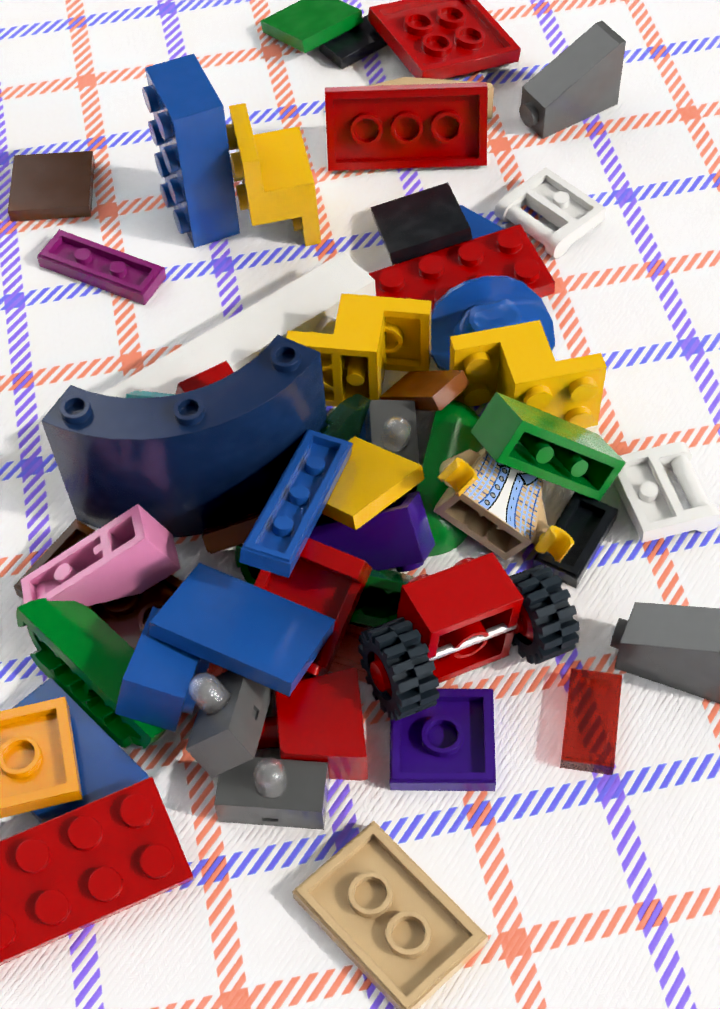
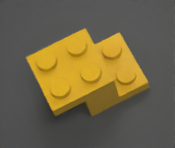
(273, 175)
(367, 340)
(522, 366)

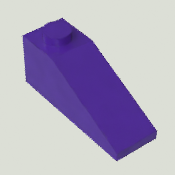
(392, 539)

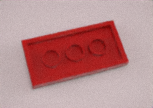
(406, 126)
(494, 254)
(86, 868)

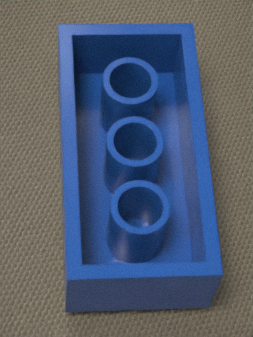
(192, 148)

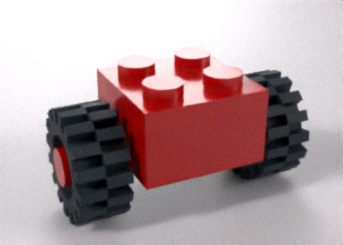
(461, 623)

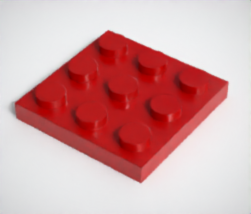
(443, 36)

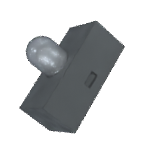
(393, 428)
(227, 720)
(274, 793)

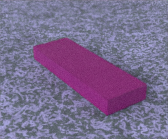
(102, 267)

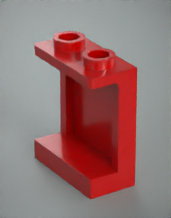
(326, 583)

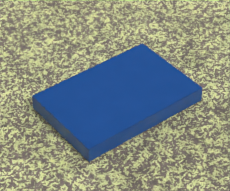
(242, 628)
(100, 760)

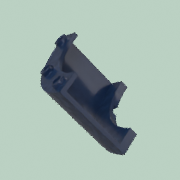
(190, 453)

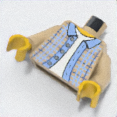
(498, 506)

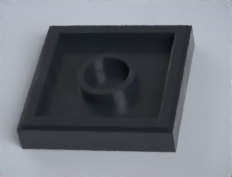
(421, 223)

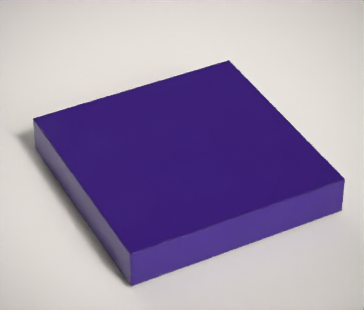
(446, 744)

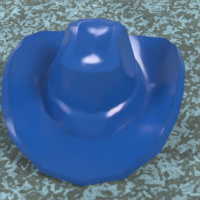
(481, 306)

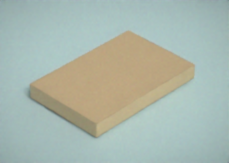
(390, 918)

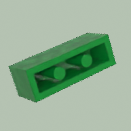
(547, 447)

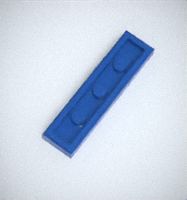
(296, 504)

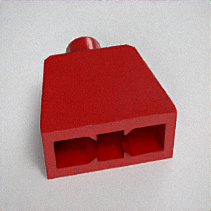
(321, 725)

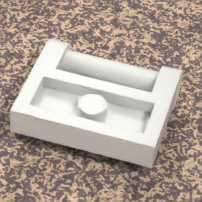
(556, 202)
(652, 499)

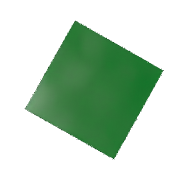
(311, 23)

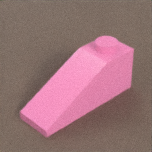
(108, 564)

